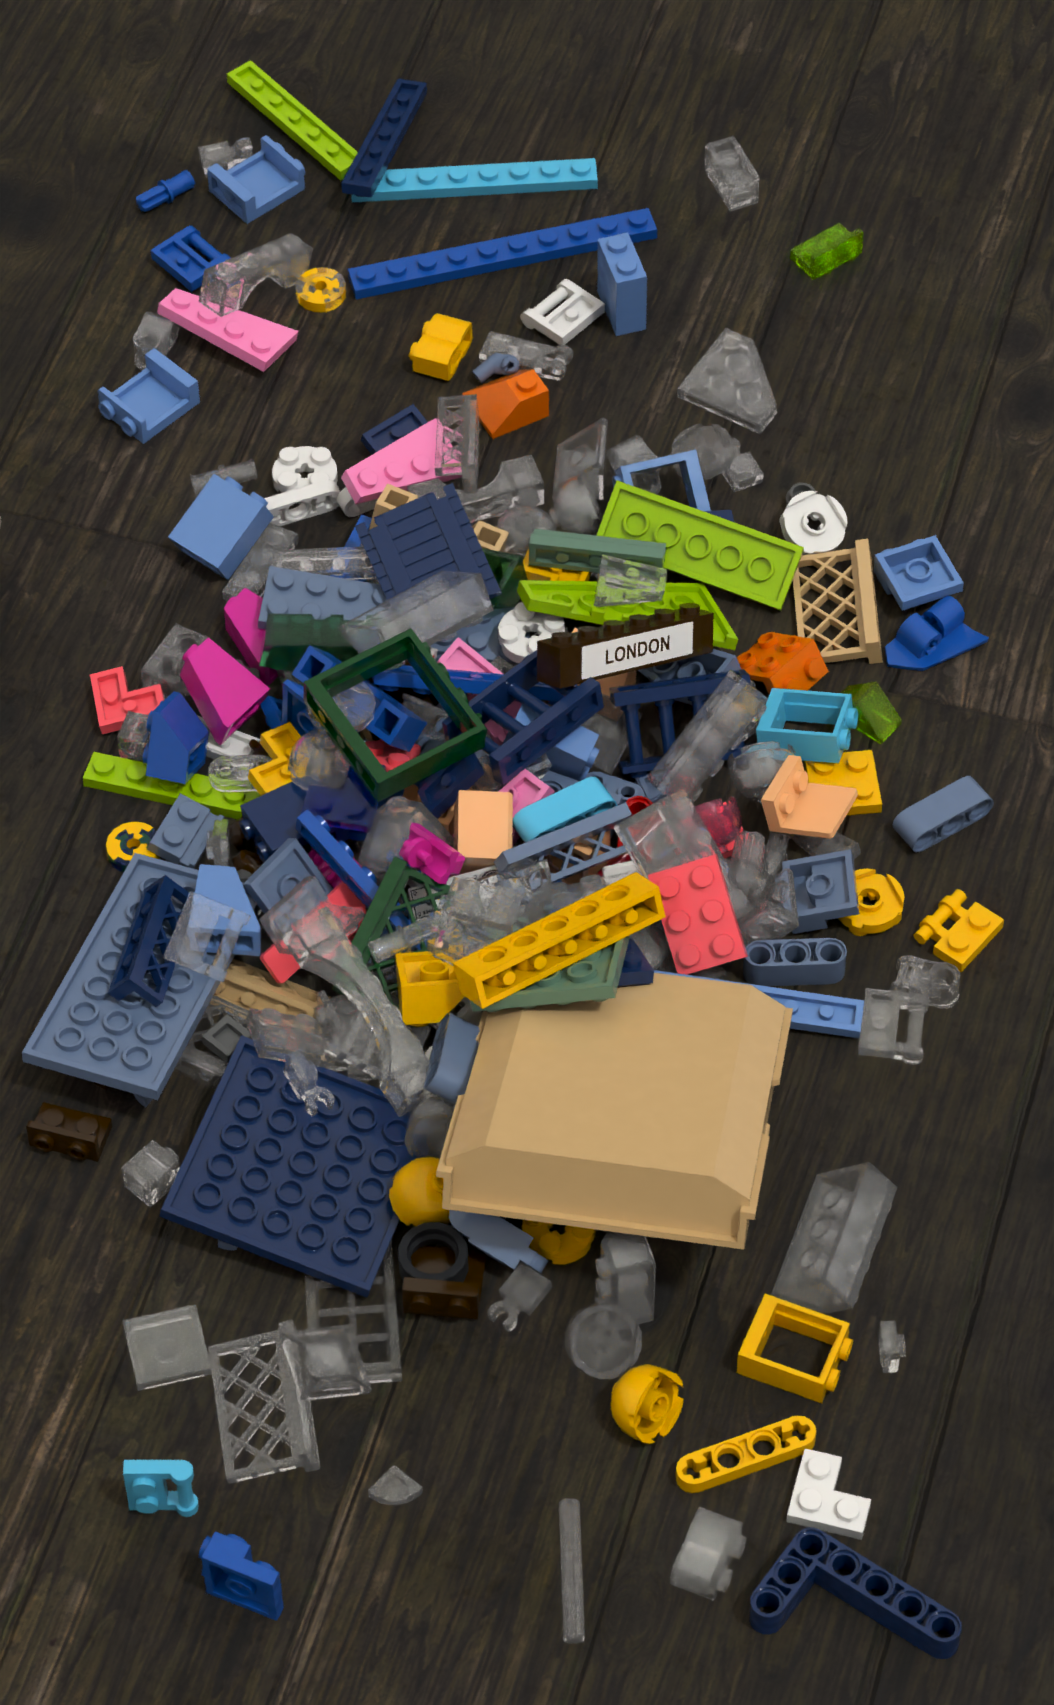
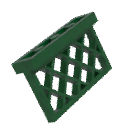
(384, 906)

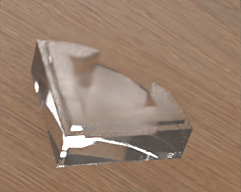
(395, 1488)

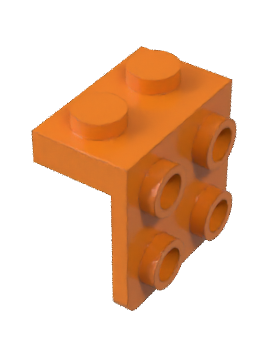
(784, 662)

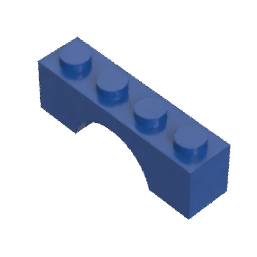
(391, 719)

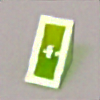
(875, 712)

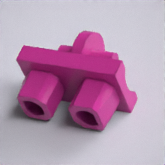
(431, 854)

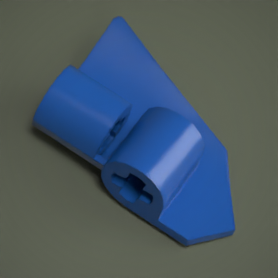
(932, 637)

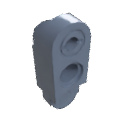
(497, 1239)

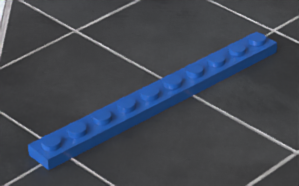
(497, 254)

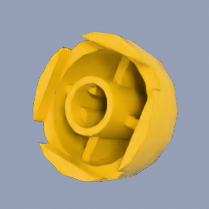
(418, 1193)
(646, 1402)

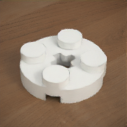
(302, 459)
(820, 508)
(517, 623)

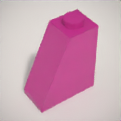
(241, 623)
(221, 688)

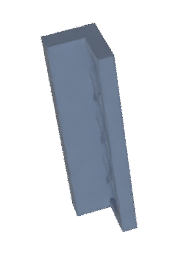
(567, 837)

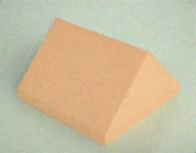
(482, 827)

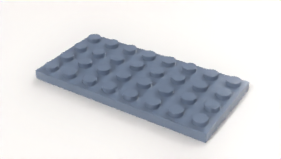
(126, 1040)

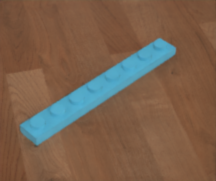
(485, 180)

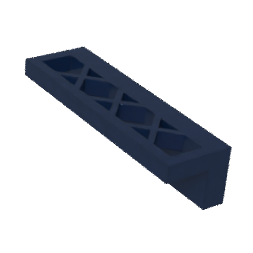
(144, 935)

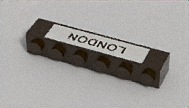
(624, 645)

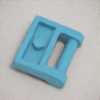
(148, 1486)

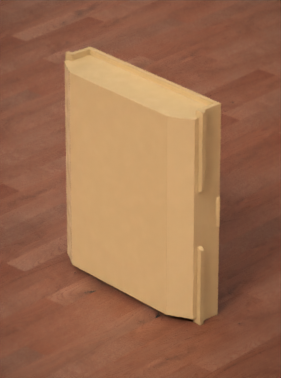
(622, 1111)

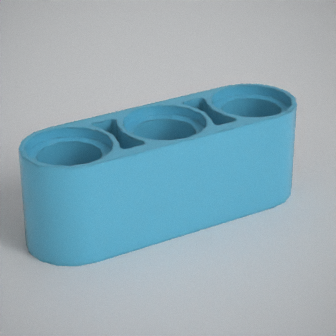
(563, 809)

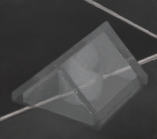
(587, 454)

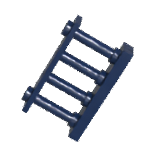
(662, 695)
(540, 735)

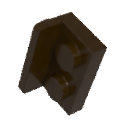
(69, 1132)

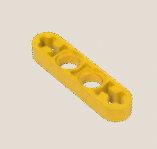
(748, 1459)

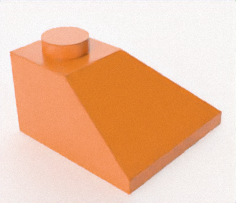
(511, 402)

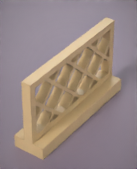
(863, 595)

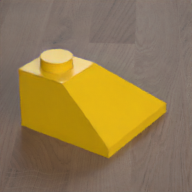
(425, 988)

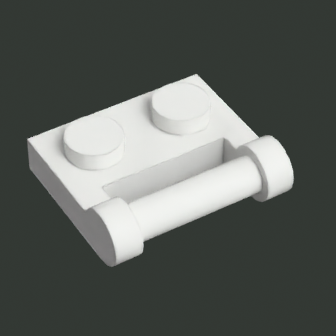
(568, 318)

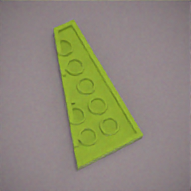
(577, 598)

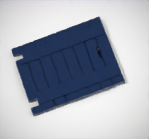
(422, 541)

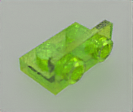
(827, 250)

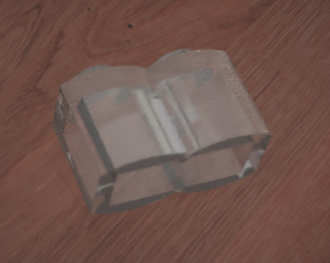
(707, 1554)

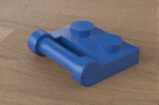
(182, 261)

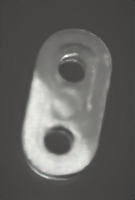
(237, 778)

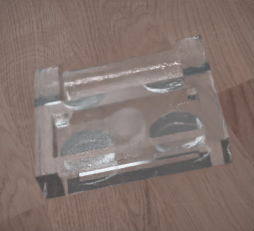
(195, 931)
(881, 1024)

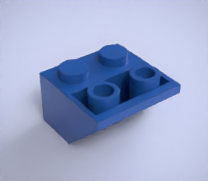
(176, 741)

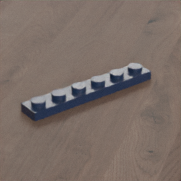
(384, 138)

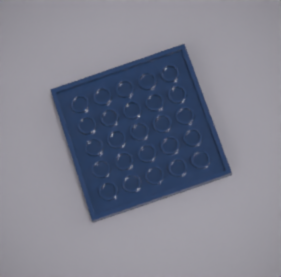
(291, 1181)

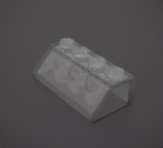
(429, 608)
(709, 737)
(673, 835)
(835, 1239)

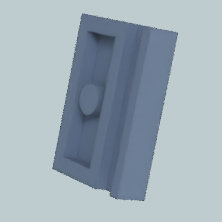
(183, 832)

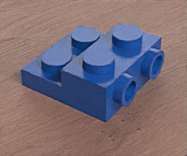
(237, 1579)

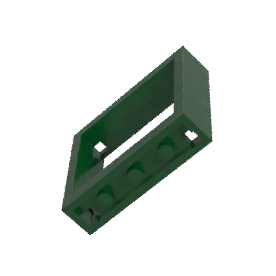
(406, 645)

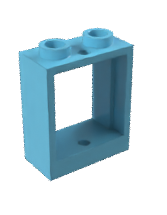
(812, 708)

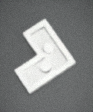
(817, 1502)

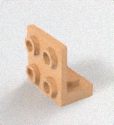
(805, 807)

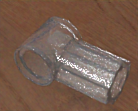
(747, 863)

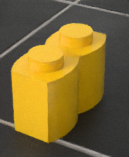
(441, 346)

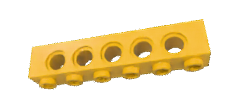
(559, 940)

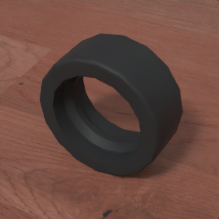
(431, 1234)

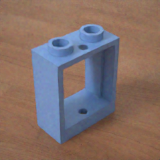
(689, 469)

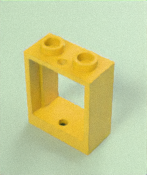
(802, 1321)

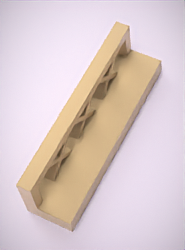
(257, 989)

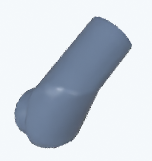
(496, 364)

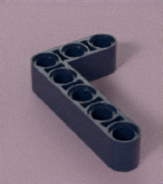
(854, 1591)

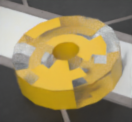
(320, 289)

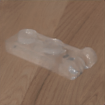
(529, 354)

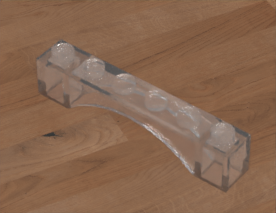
(326, 951)

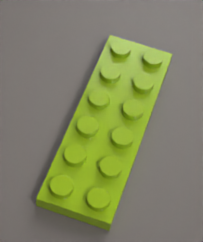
(705, 545)

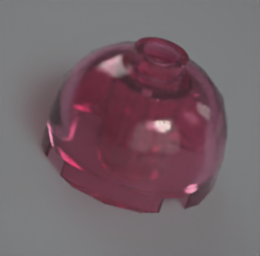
(721, 821)

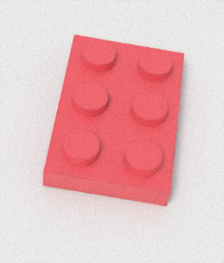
(699, 916)

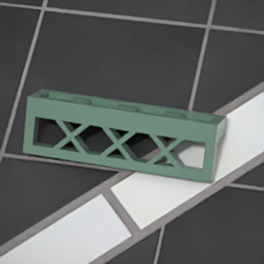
(584, 551)

